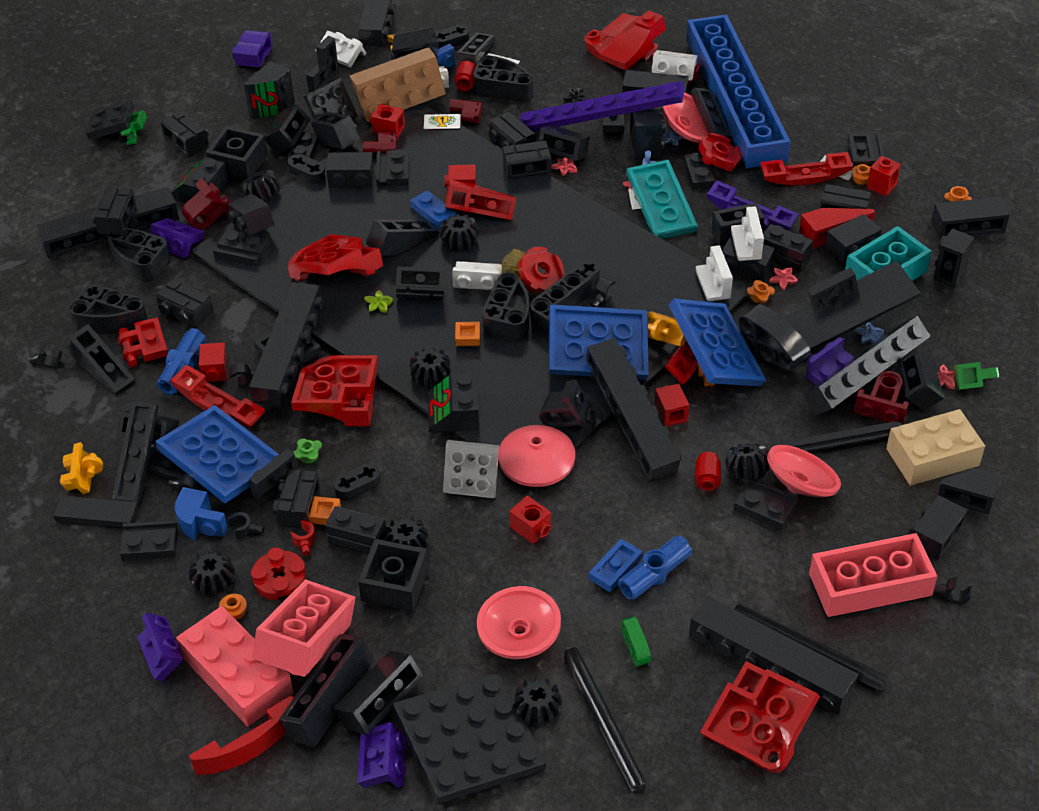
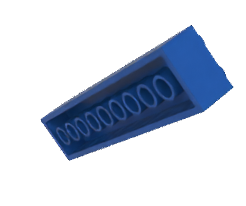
(738, 91)

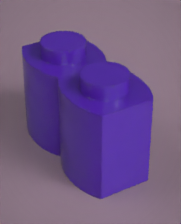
(252, 48)

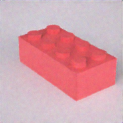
(872, 574)
(303, 628)
(223, 658)

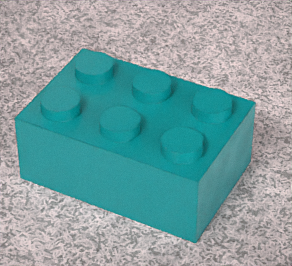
(888, 248)

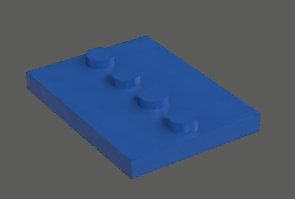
(578, 327)
(717, 343)
(216, 452)

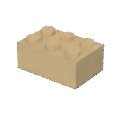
(935, 447)

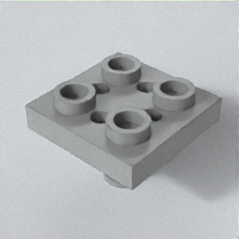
(481, 456)

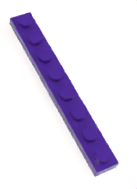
(605, 106)

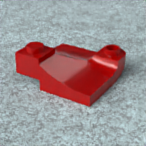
(625, 39)
(333, 255)
(338, 388)
(760, 717)

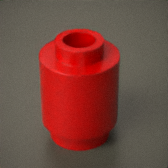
(465, 75)
(708, 471)

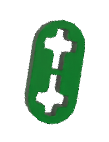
(635, 641)

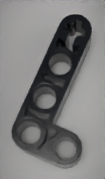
(567, 291)

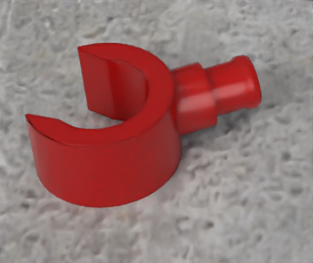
(306, 541)

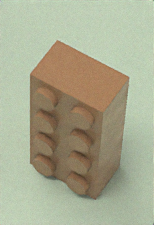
(398, 83)

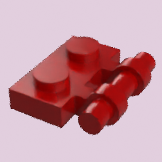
(151, 341)

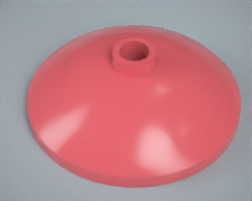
(685, 119)
(536, 455)
(803, 472)
(518, 611)

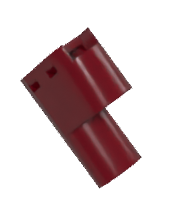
(470, 110)
(385, 142)

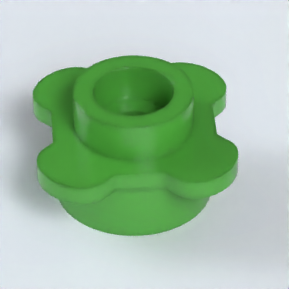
(307, 450)

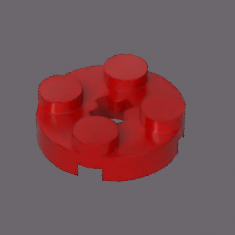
(719, 152)
(529, 273)
(274, 562)

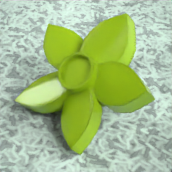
(379, 301)

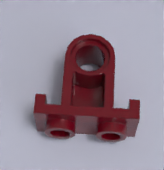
(205, 206)
(883, 400)

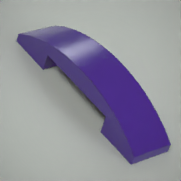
(725, 197)

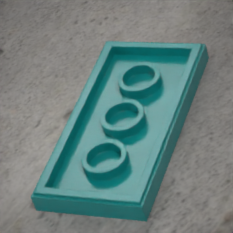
(661, 199)

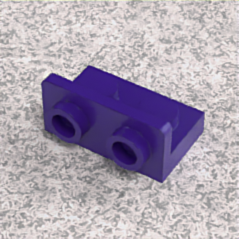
(177, 235)
(827, 361)
(159, 646)
(382, 756)

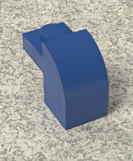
(196, 516)

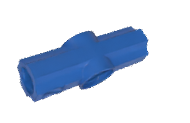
(184, 354)
(654, 567)

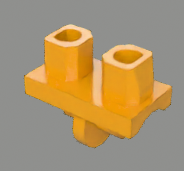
(664, 329)
(81, 468)

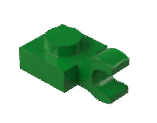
(136, 124)
(971, 375)

